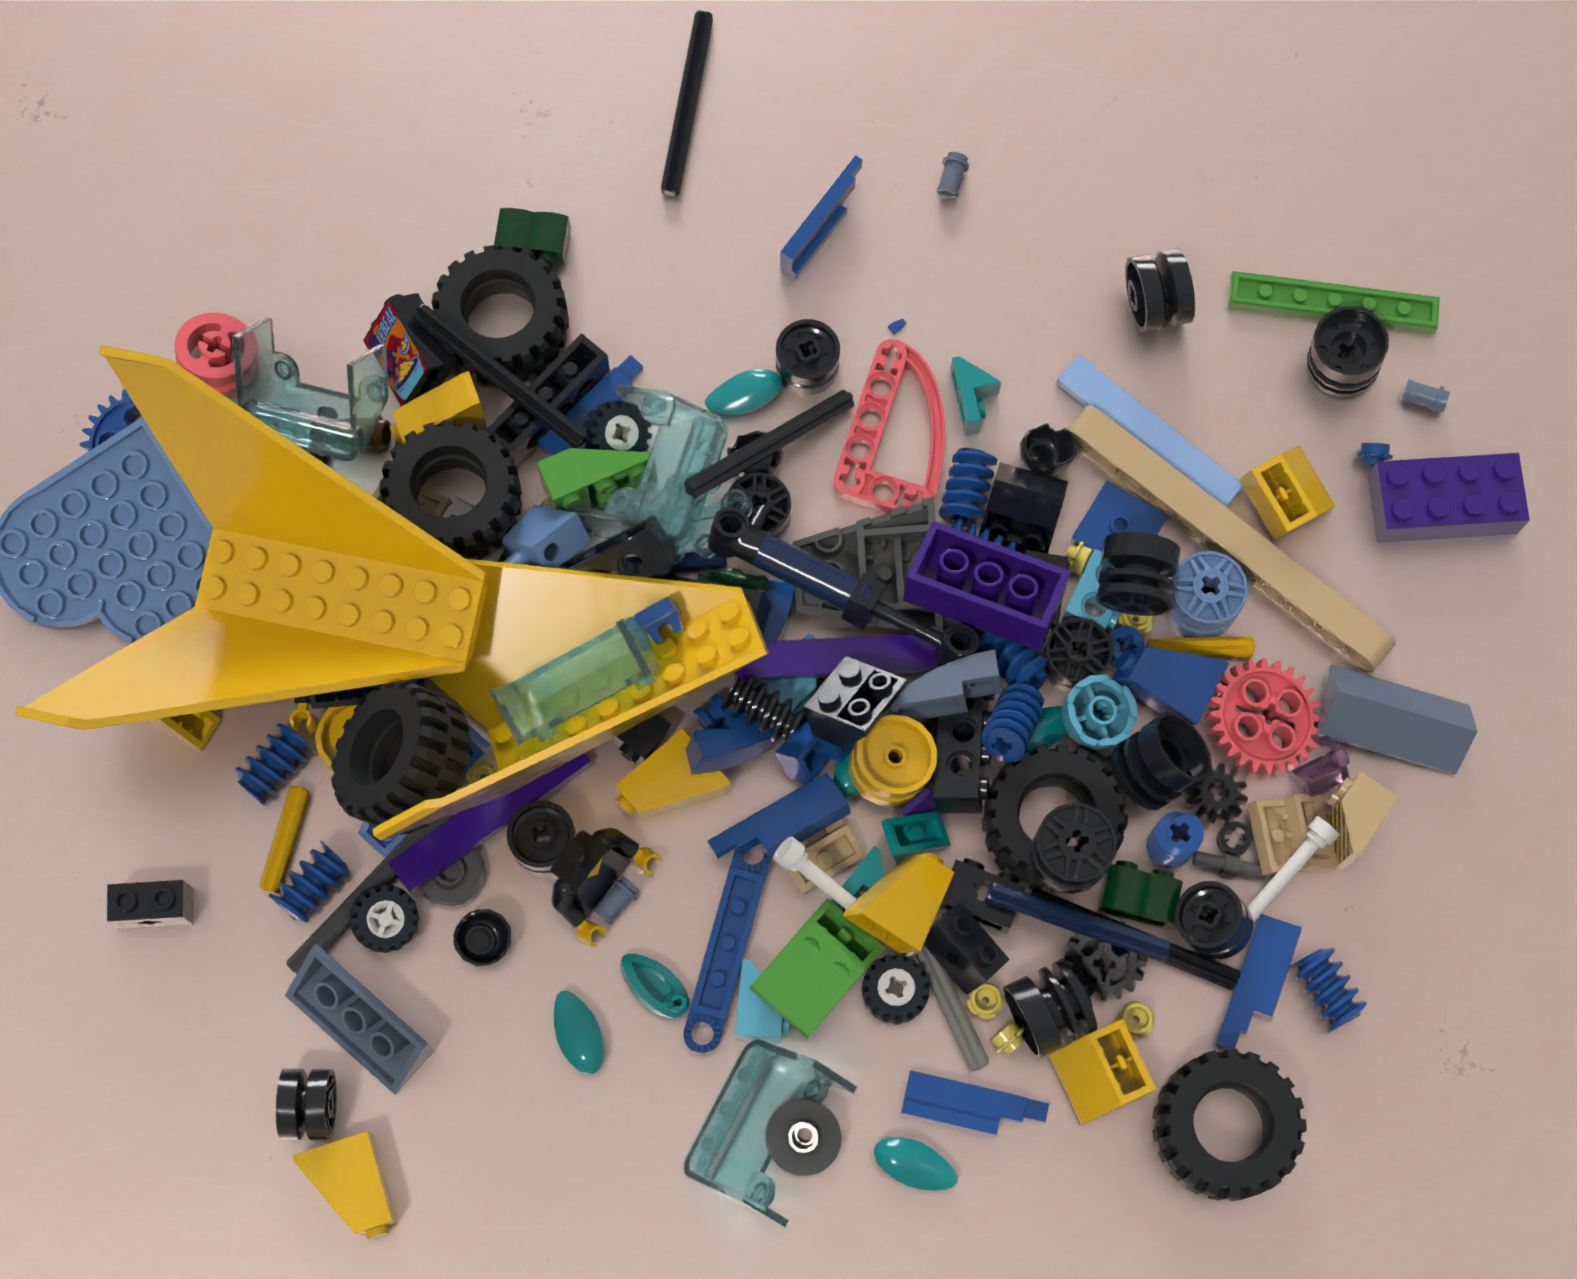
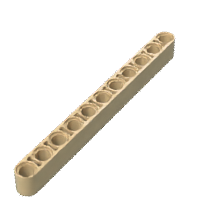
(1224, 532)

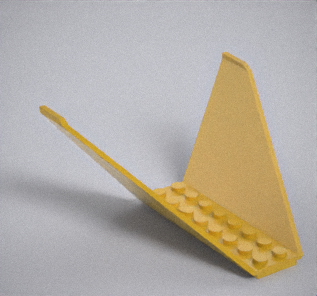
(299, 582)
(548, 611)

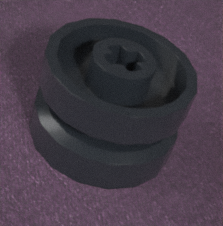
(1160, 290)

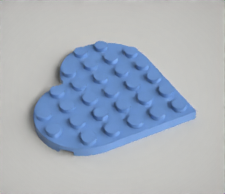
(106, 541)

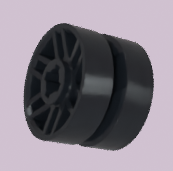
(807, 356)
(768, 491)
(1074, 638)
(536, 820)
(1213, 920)
(306, 1104)

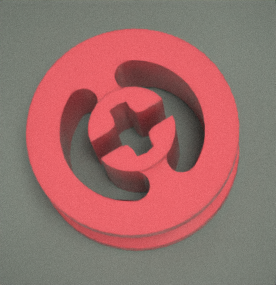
(214, 340)

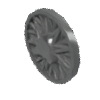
(457, 883)

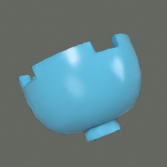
(1099, 712)

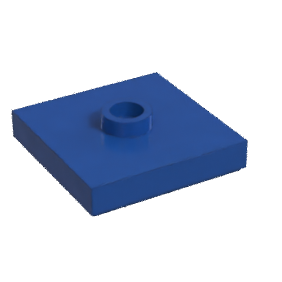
(1114, 513)

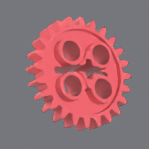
(1269, 687)

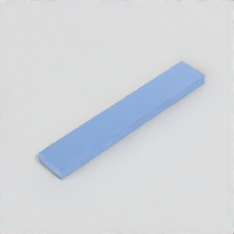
(1095, 389)

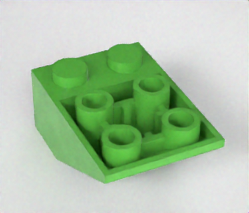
(589, 476)
(816, 968)

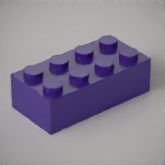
(1448, 497)
(986, 585)

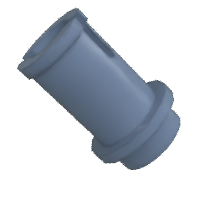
(954, 167)
(1426, 396)
(616, 899)

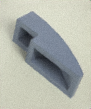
(948, 687)

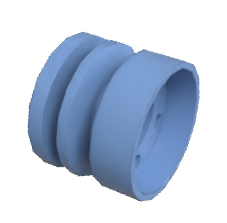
(1210, 613)

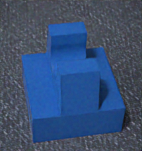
(658, 615)

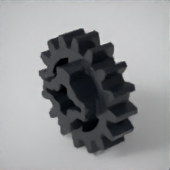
(1091, 959)

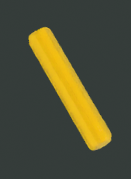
(1207, 646)
(284, 839)

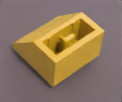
(1286, 492)
(1102, 1072)

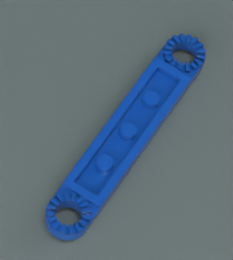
(726, 950)

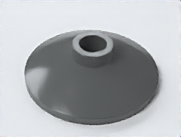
(793, 1152)

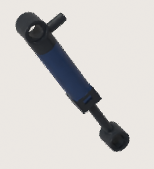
(743, 538)

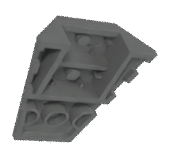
(879, 548)

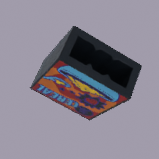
(413, 355)

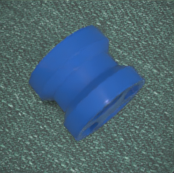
(1129, 636)
(711, 715)

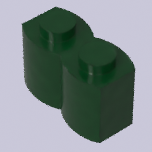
(539, 232)
(1140, 895)

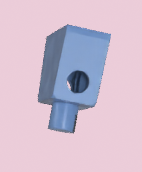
(545, 537)

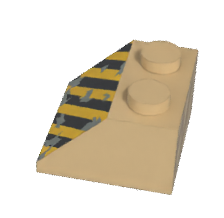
(1357, 814)

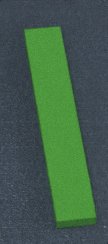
(1316, 299)

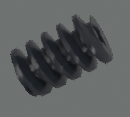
(763, 708)

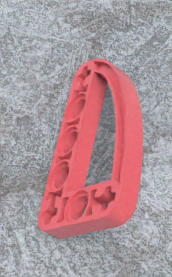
(871, 436)

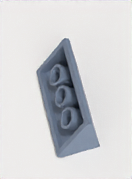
(1396, 720)
(358, 1020)

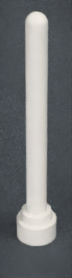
(1318, 836)
(792, 856)

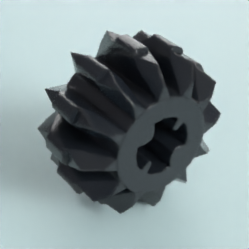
(1226, 787)

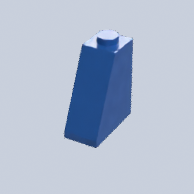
(1170, 679)

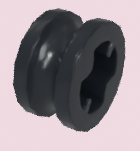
(1228, 829)

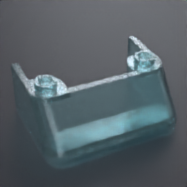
(306, 414)
(683, 446)
(577, 681)
(731, 1145)

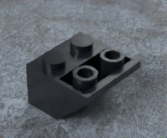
(1024, 508)
(851, 702)

